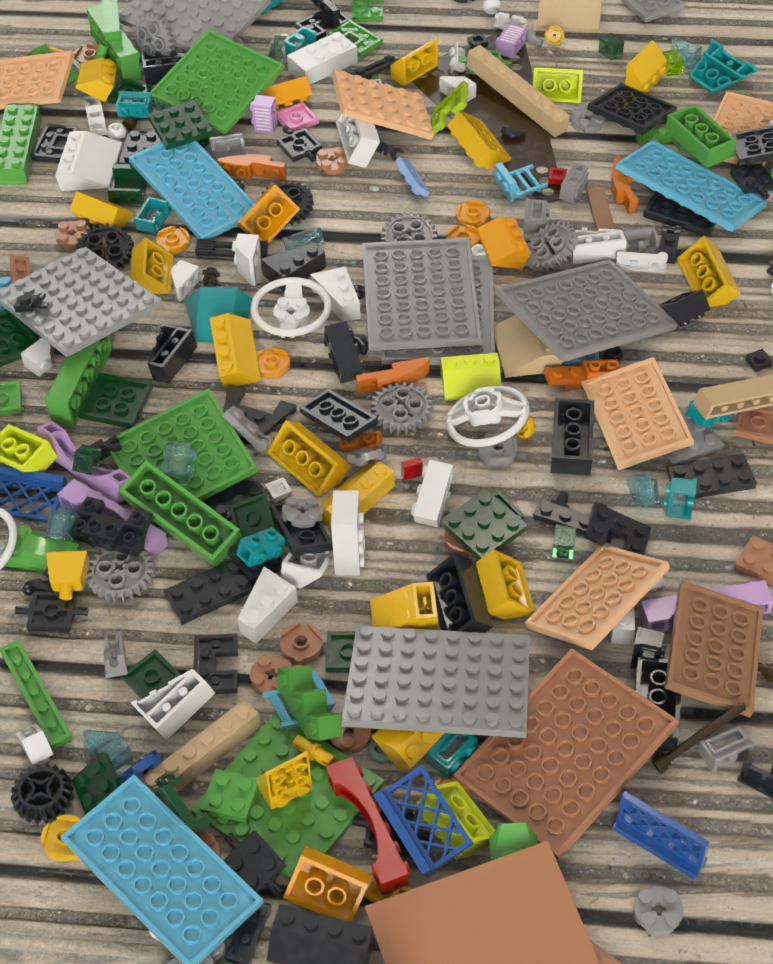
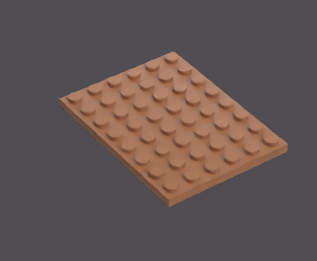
(577, 754)

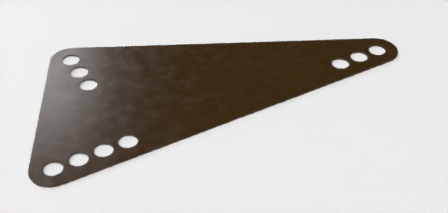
(497, 112)

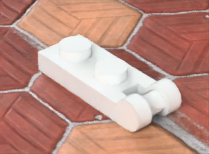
(642, 261)

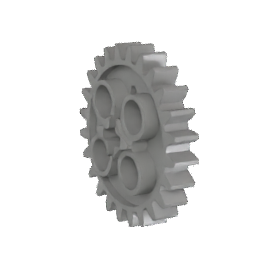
(153, 34)
(408, 228)
(560, 237)
(401, 407)
(120, 574)

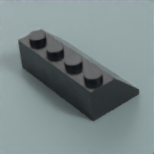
(459, 596)
(317, 939)

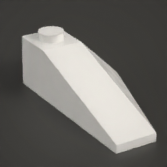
(305, 568)

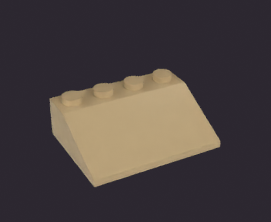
(570, 14)
(521, 349)

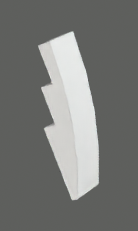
(95, 115)

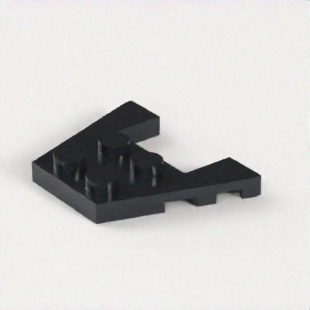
(264, 420)

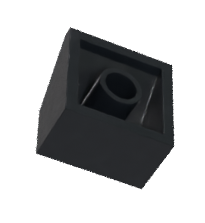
(686, 306)

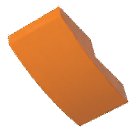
(364, 440)

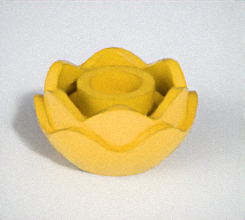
(554, 40)
(528, 429)

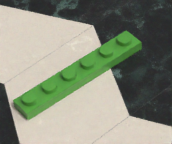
(36, 694)

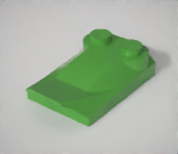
(32, 549)
(511, 838)

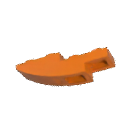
(248, 165)
(622, 189)
(404, 371)
(572, 376)

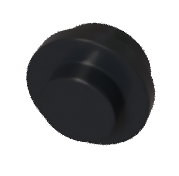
(613, 354)

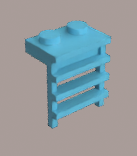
(509, 185)
(281, 711)

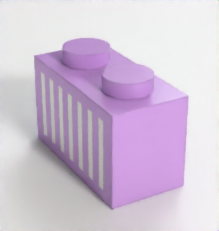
(511, 40)
(264, 114)

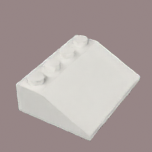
(87, 161)

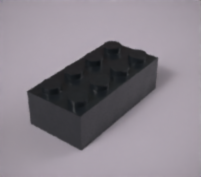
(572, 436)
(650, 683)

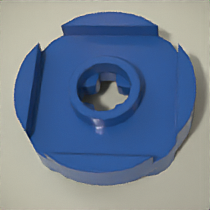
(143, 765)

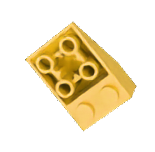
(406, 608)
(286, 781)

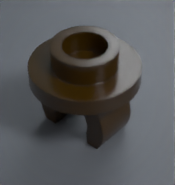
(210, 273)

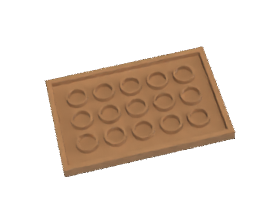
(714, 648)

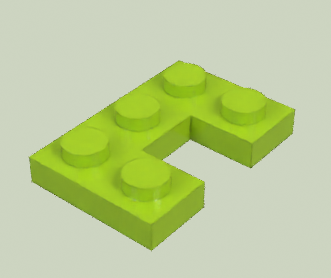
(454, 101)

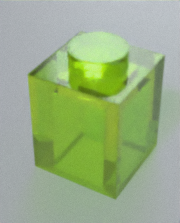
(674, 62)

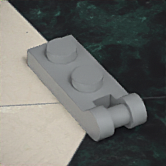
(247, 429)

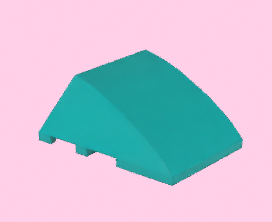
(720, 69)
(211, 302)

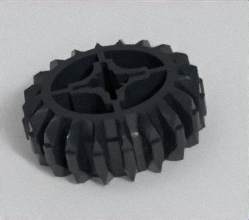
(41, 803)

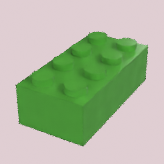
(700, 135)

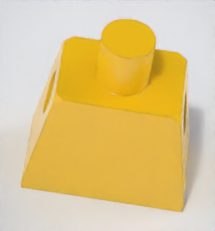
(67, 571)

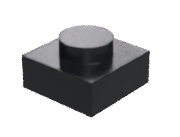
(476, 40)
(759, 360)

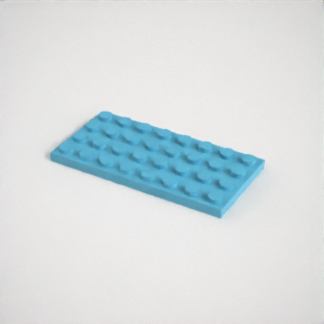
(691, 185)
(194, 187)
(162, 871)

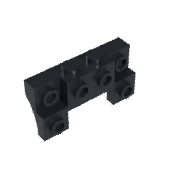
(110, 532)

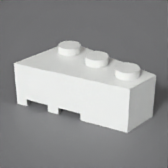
(597, 245)
(341, 292)
(433, 493)
(266, 605)
(174, 703)

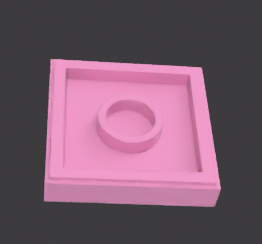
(297, 117)

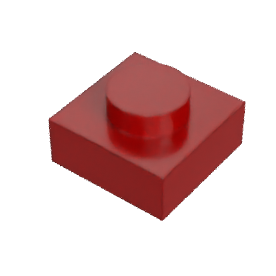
(557, 175)
(411, 468)

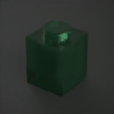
(611, 46)
(86, 459)
(564, 541)

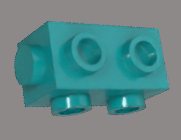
(260, 547)

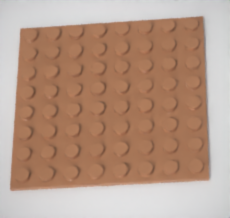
(488, 914)

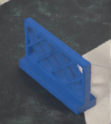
(30, 480)
(405, 831)
(663, 844)

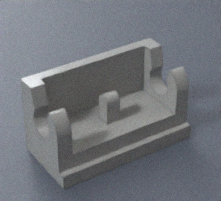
(227, 146)
(115, 657)

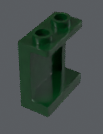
(127, 185)
(167, 794)

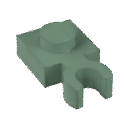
(275, 49)

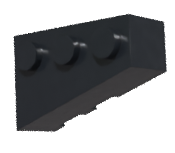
(158, 65)

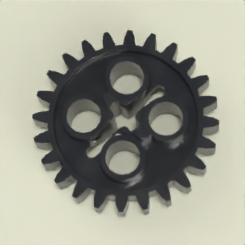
(300, 196)
(118, 244)

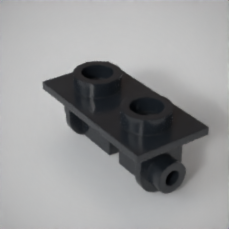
(756, 779)

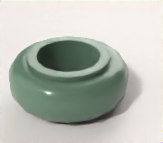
(376, 757)

